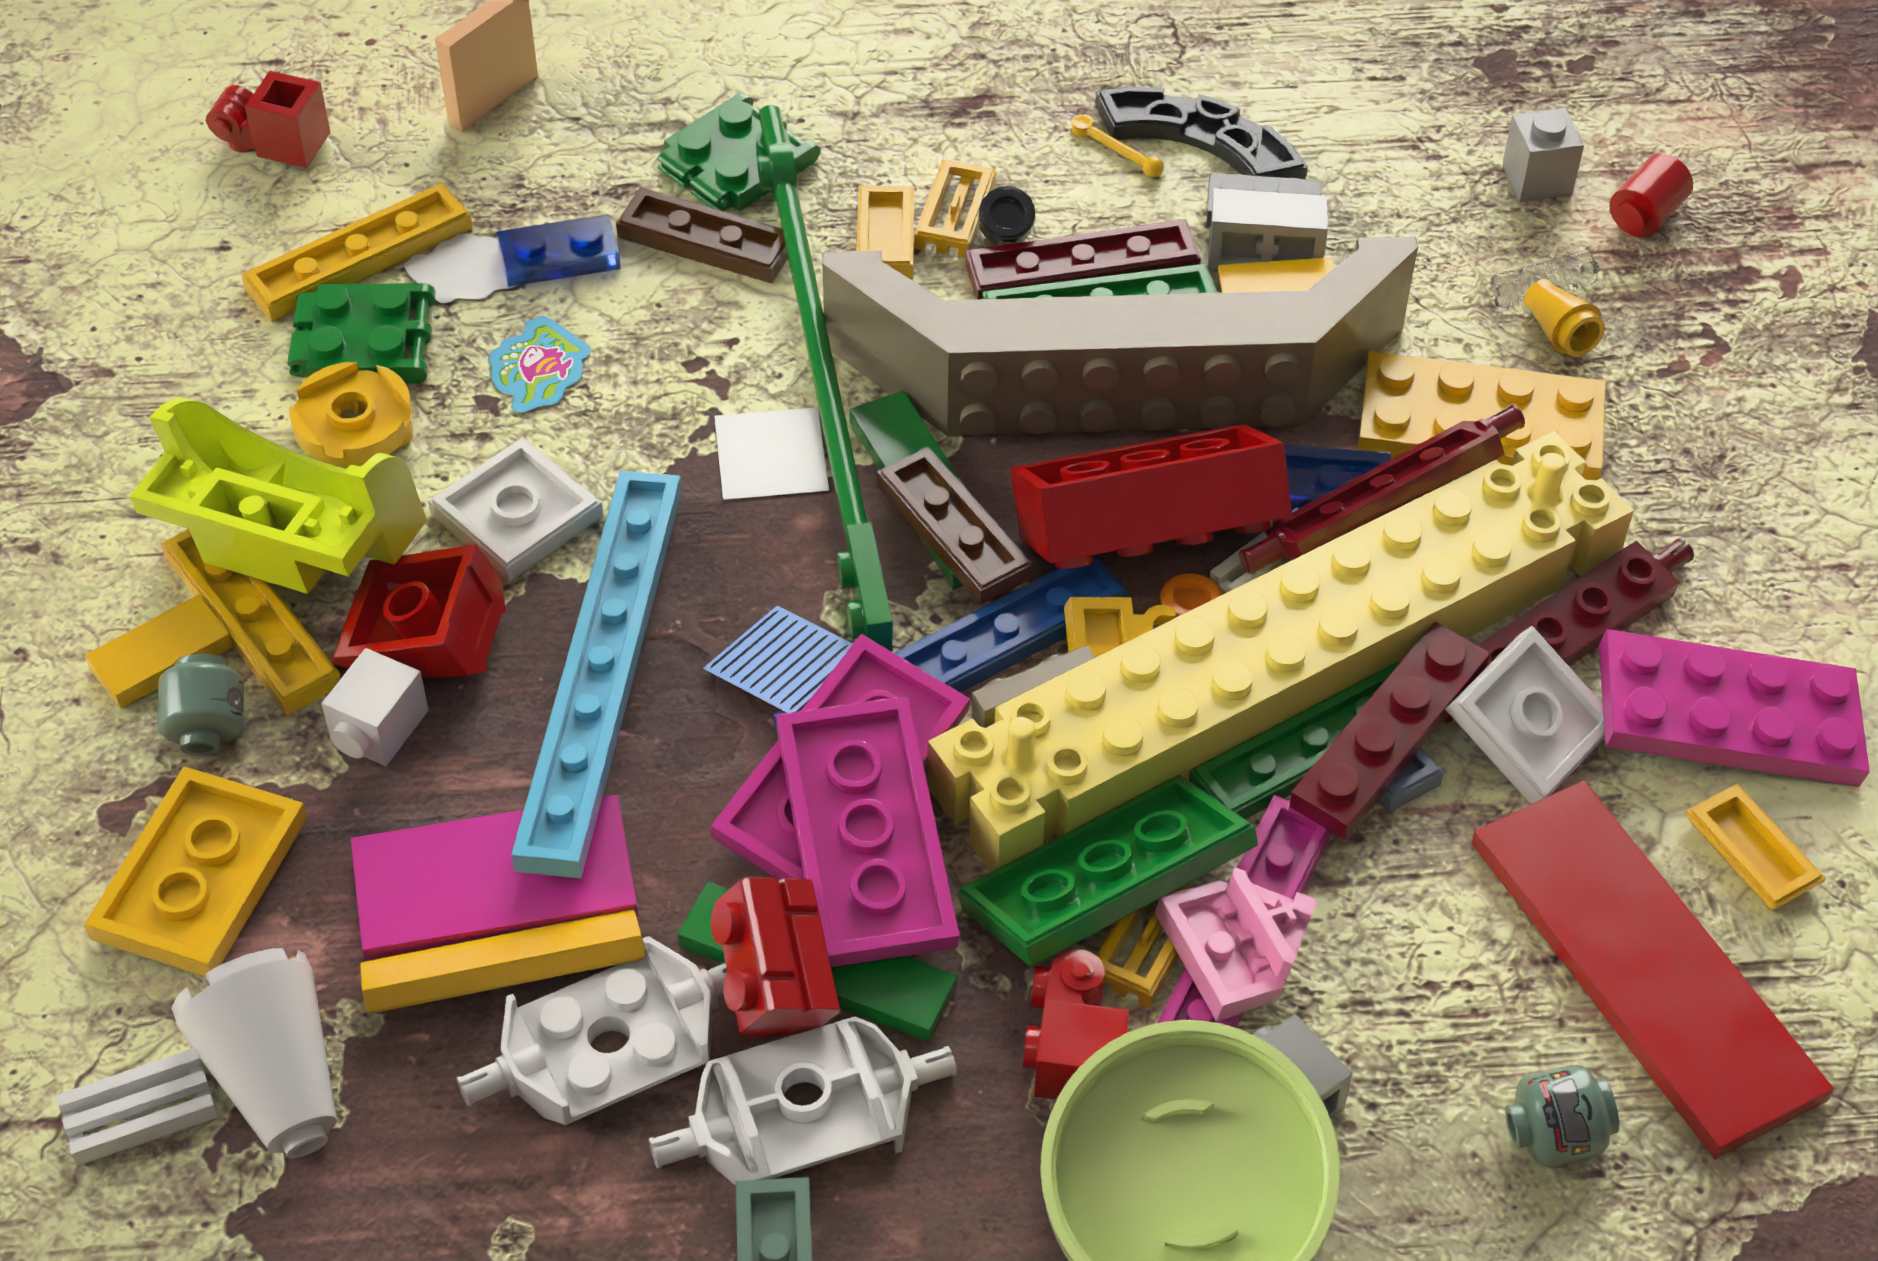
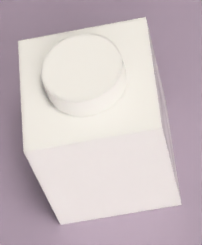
(375, 707)

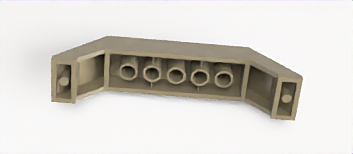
(1117, 357)

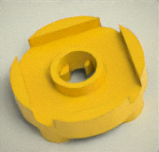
(343, 441)

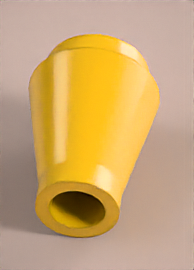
(1567, 320)

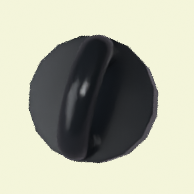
(1006, 215)

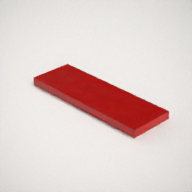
(1652, 969)

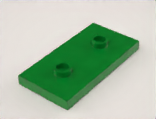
(1106, 869)

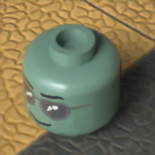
(200, 704)

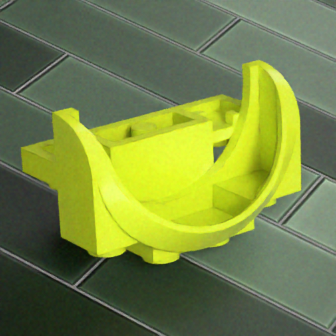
(270, 507)

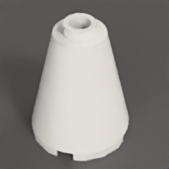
(265, 1046)

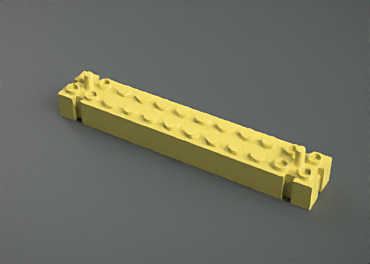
(1274, 648)

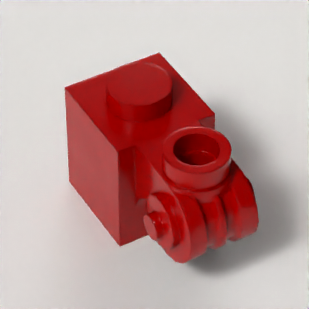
(279, 121)
(1072, 1020)

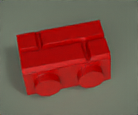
(774, 956)

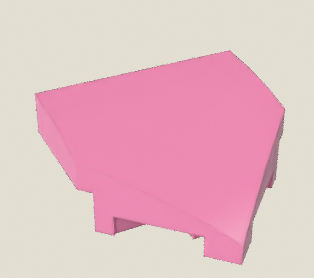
(1235, 940)

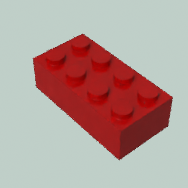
(1151, 494)

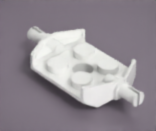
(547, 1046)
(760, 1135)

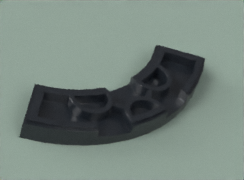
(1201, 124)

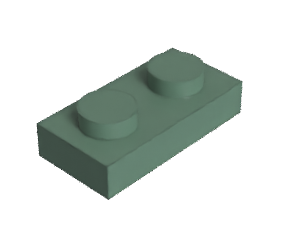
(774, 1220)

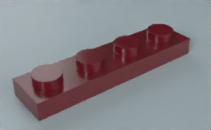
(1388, 731)

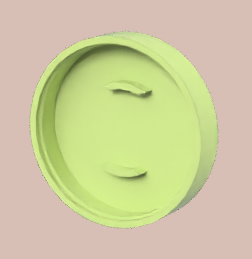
(1189, 1151)

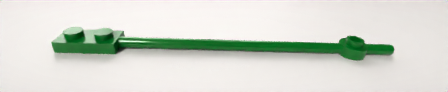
(860, 564)

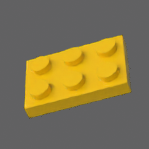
(196, 871)

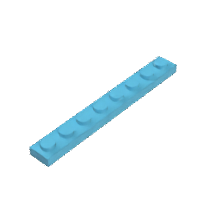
(597, 677)

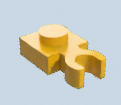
(1109, 622)

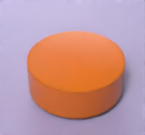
(1188, 592)

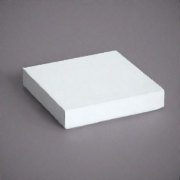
(516, 508)
(1531, 716)

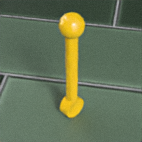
(1083, 126)

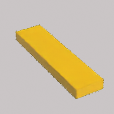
(358, 249)
(260, 627)
(501, 961)

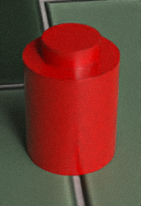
(1651, 195)

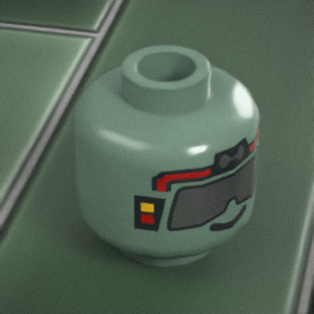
(1562, 1115)

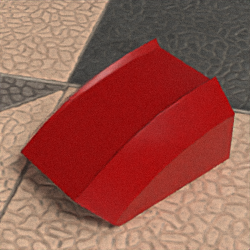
(426, 612)

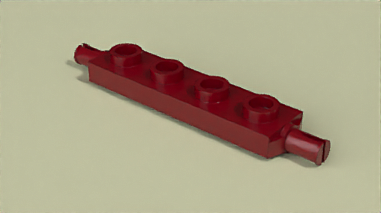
(1385, 488)
(1601, 599)

